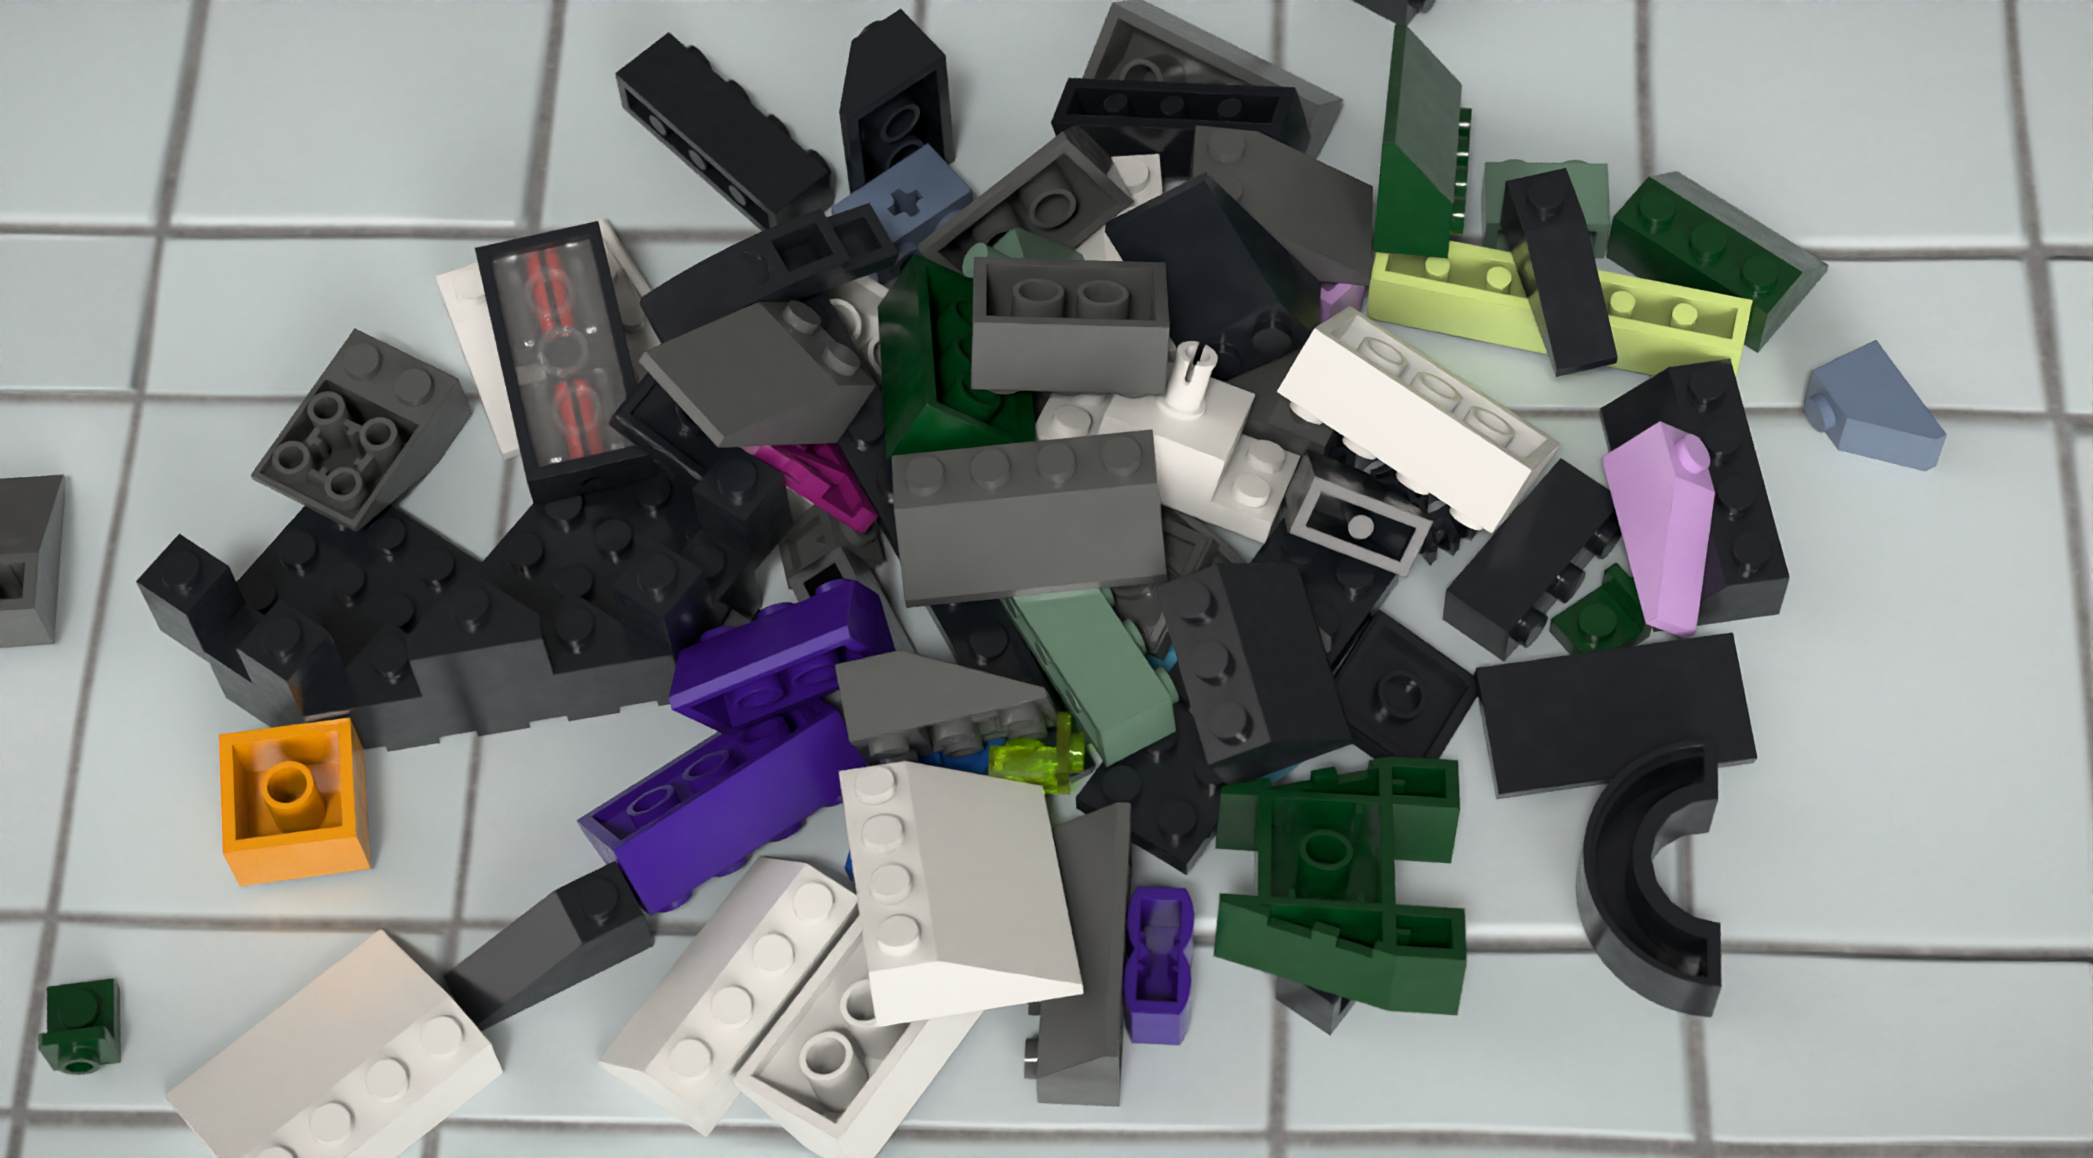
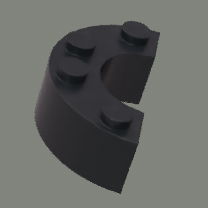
(1621, 905)

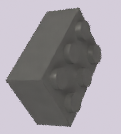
(1069, 326)

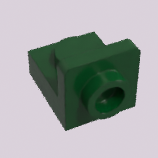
(1604, 618)
(82, 1027)

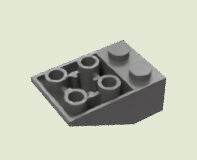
(365, 432)
(30, 558)
(921, 706)

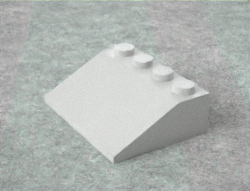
(956, 891)
(342, 1066)

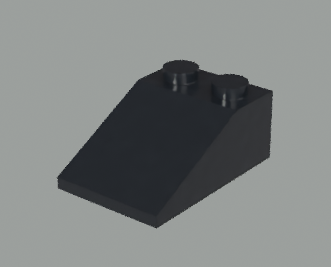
(1223, 275)

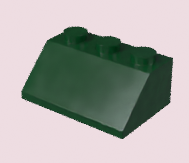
(1699, 241)

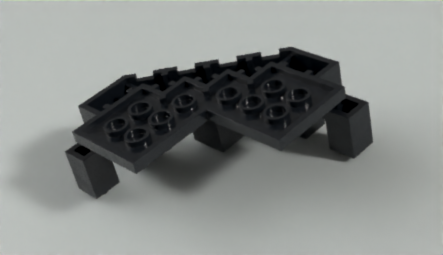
(429, 643)

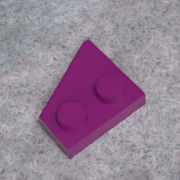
(822, 478)

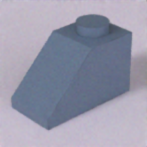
(1873, 410)

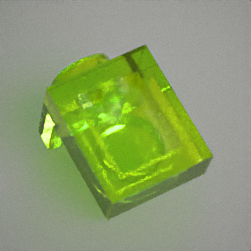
(1035, 764)

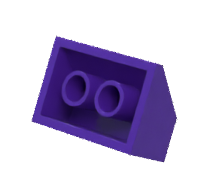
(779, 658)

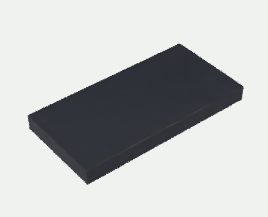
(1598, 711)

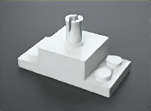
(1198, 443)

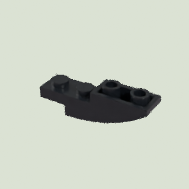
(772, 266)

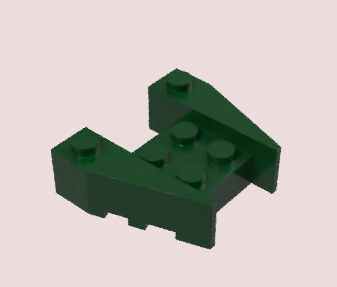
(1328, 883)

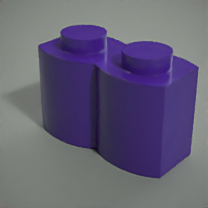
(1158, 965)

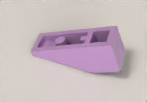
(1665, 521)

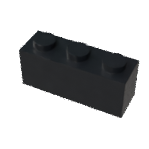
(1533, 561)

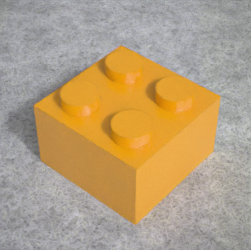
(294, 801)

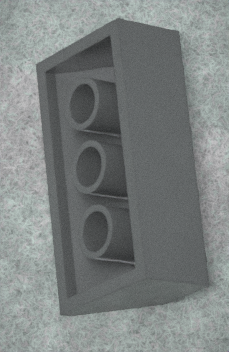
(1155, 45)
(1029, 518)
(1082, 1034)

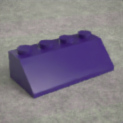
(722, 803)

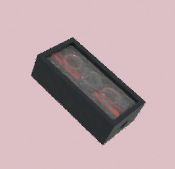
(562, 360)

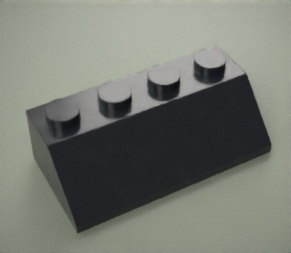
(1744, 553)

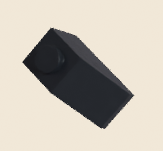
(1353, 514)

